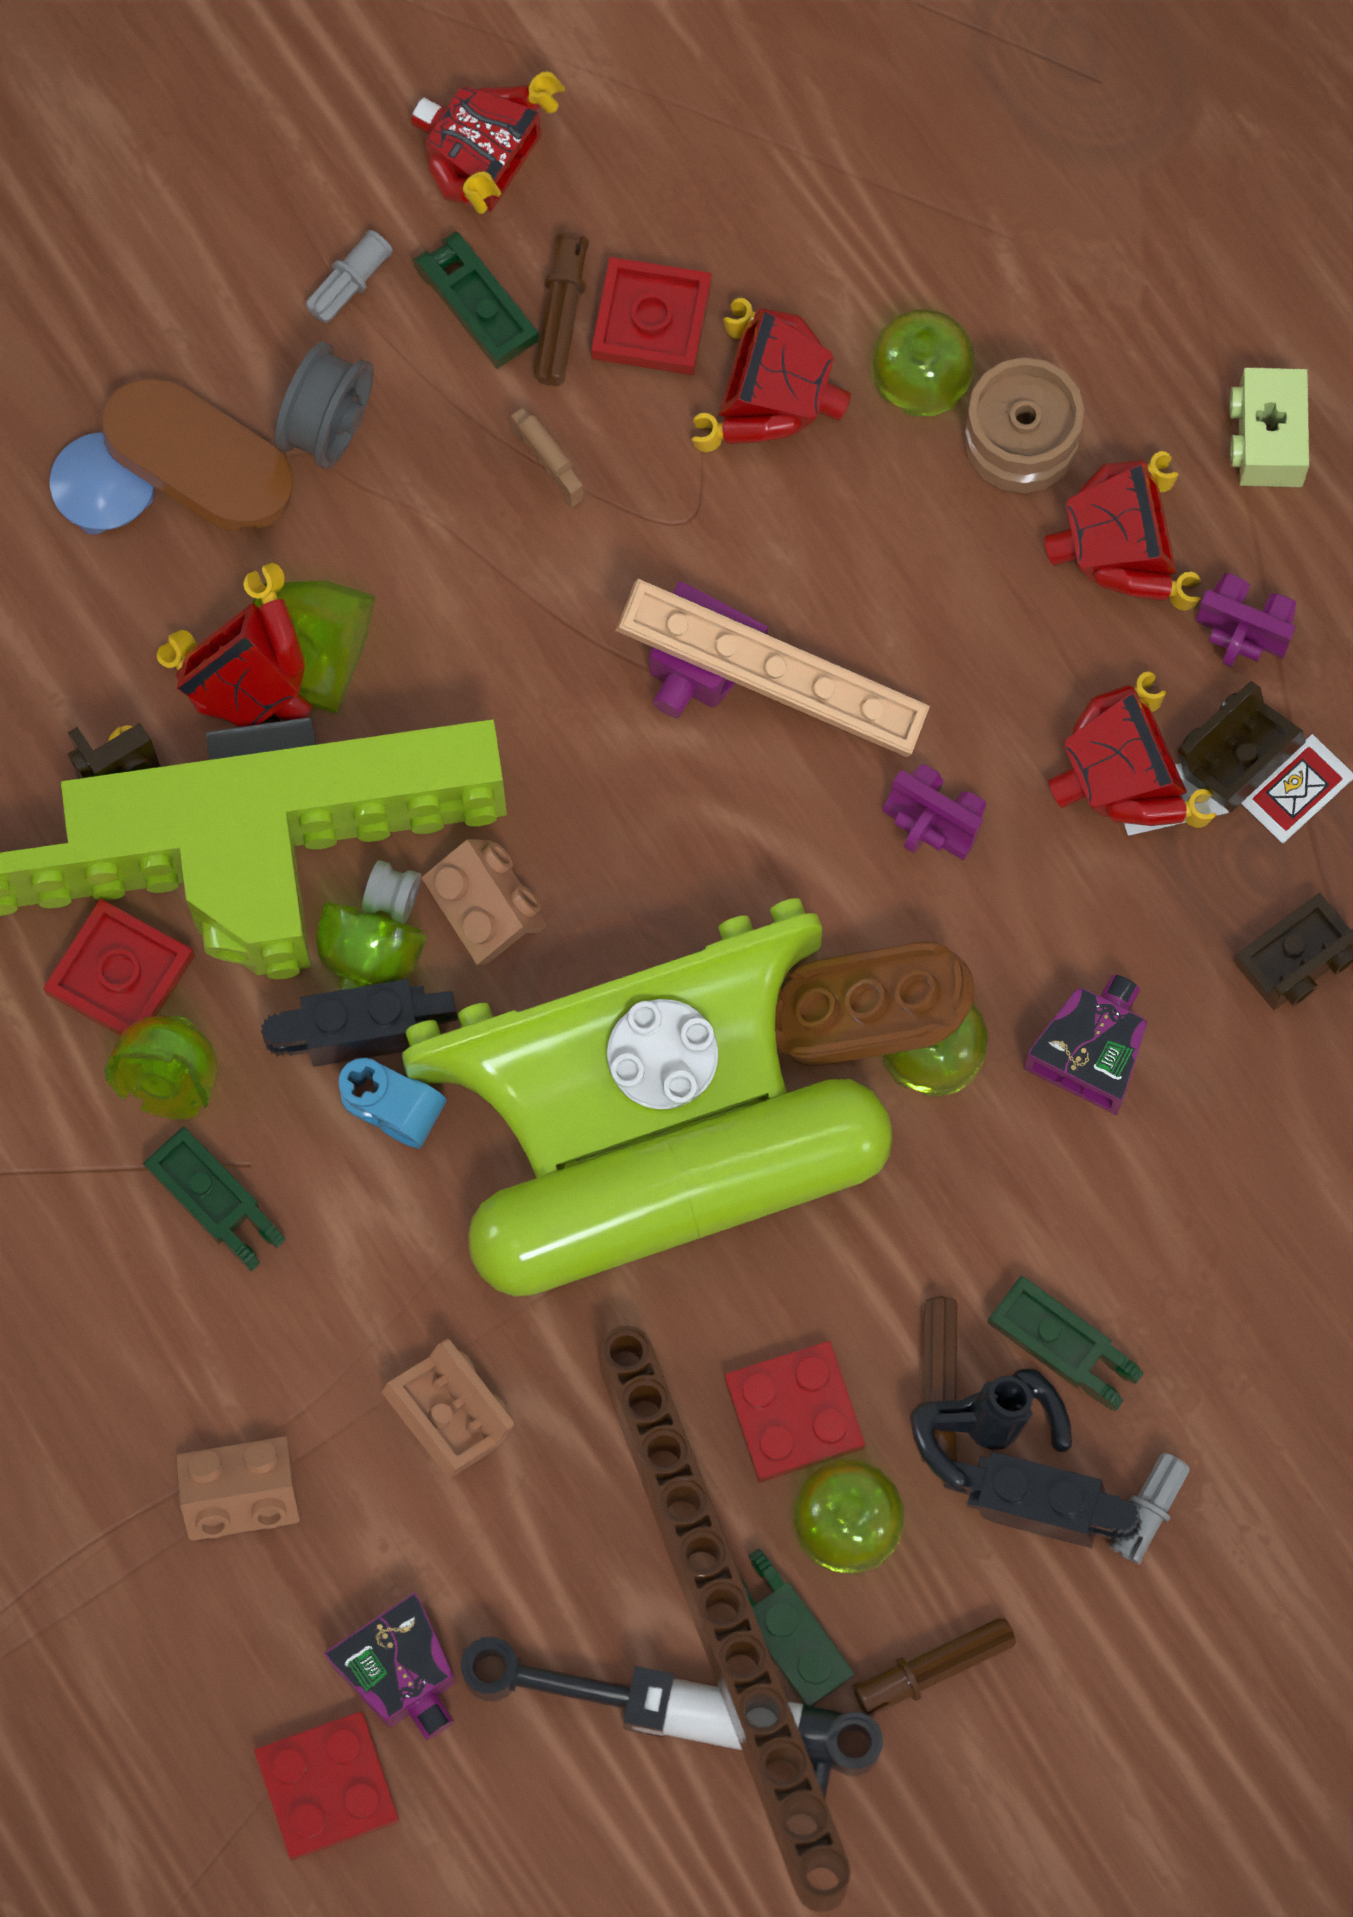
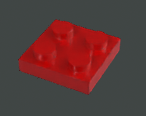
(651, 316)
(118, 969)
(794, 1411)
(326, 1785)

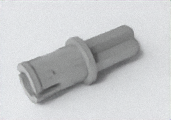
(348, 276)
(1153, 1505)

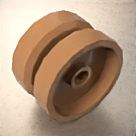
(1024, 425)

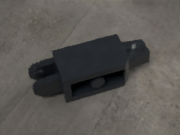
(355, 1022)
(1047, 1501)

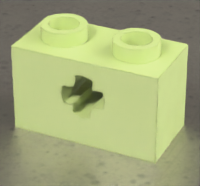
(1281, 401)

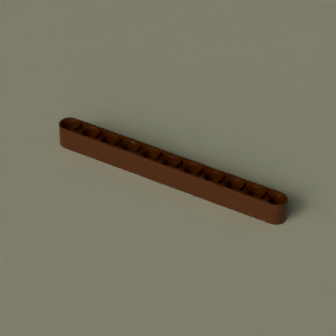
(729, 1638)

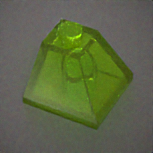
(332, 634)

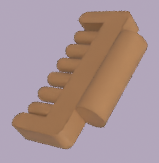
(548, 454)

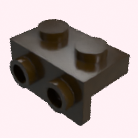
(1238, 747)
(124, 753)
(1297, 952)

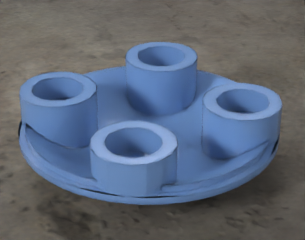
(95, 488)

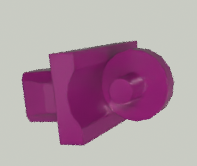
(1243, 628)
(932, 816)

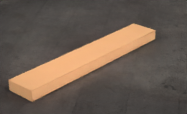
(772, 668)

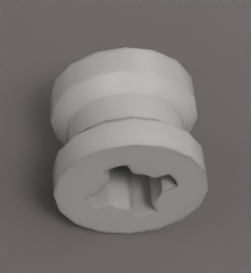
(391, 891)

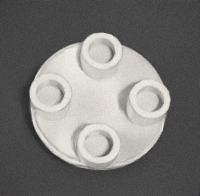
(662, 1054)

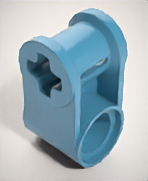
(399, 1106)

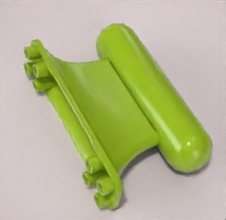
(639, 1178)

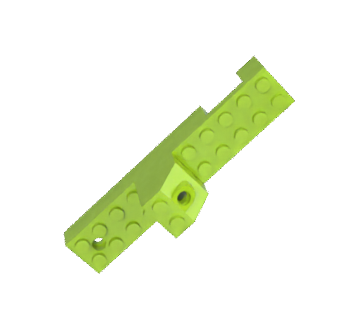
(235, 828)

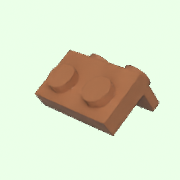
(484, 898)
(450, 1409)
(237, 1488)

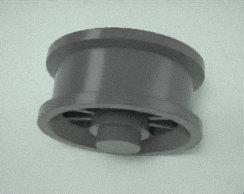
(324, 405)

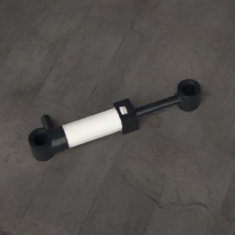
(678, 1708)

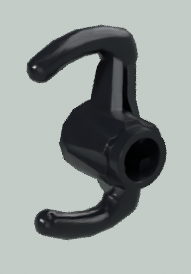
(991, 1419)

